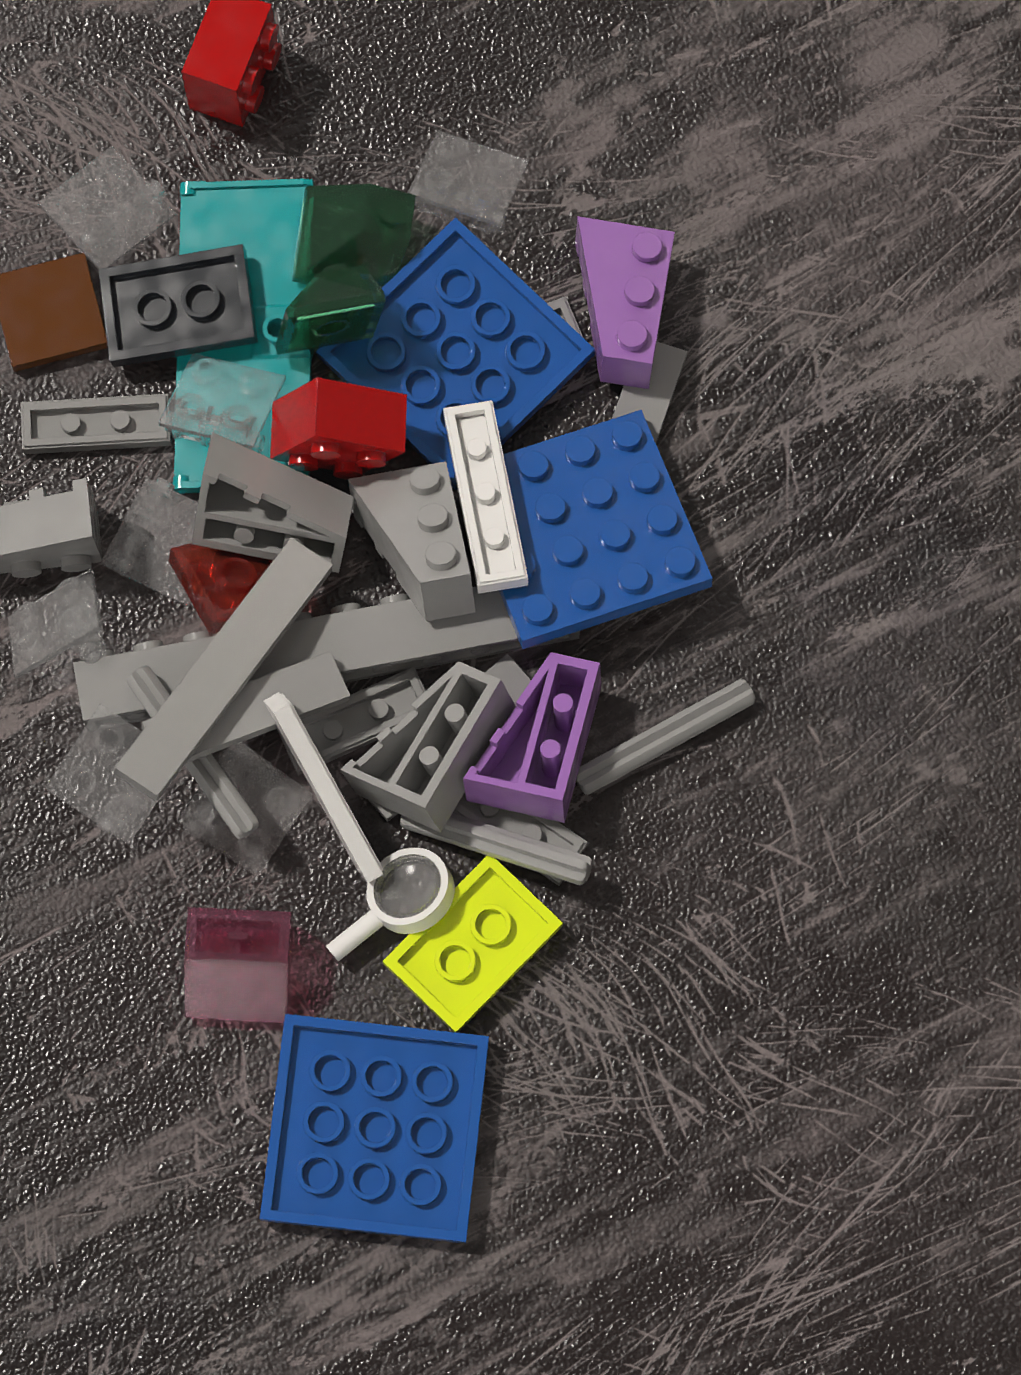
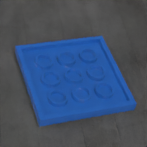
(459, 335)
(597, 530)
(375, 1128)

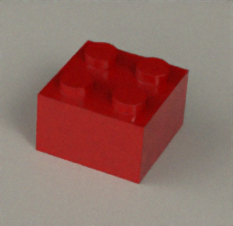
(231, 58)
(338, 427)

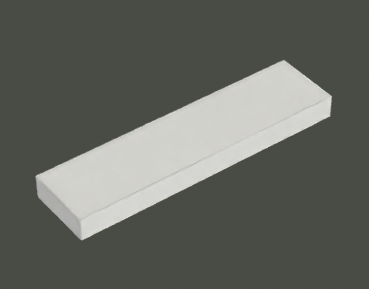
(485, 497)
(324, 786)

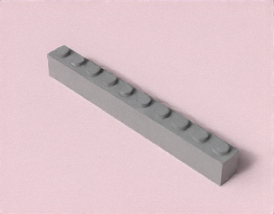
(361, 640)

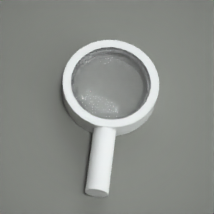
(405, 899)

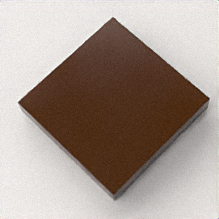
(50, 312)

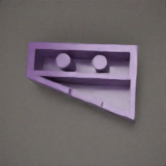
(625, 293)
(541, 744)

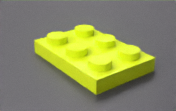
(475, 946)

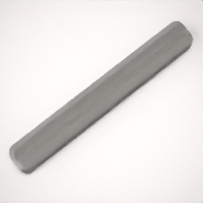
(665, 736)
(205, 769)
(509, 847)

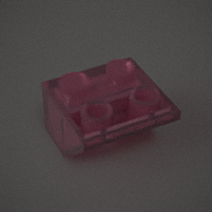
(238, 964)

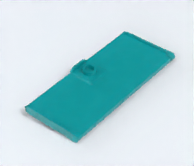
(267, 223)

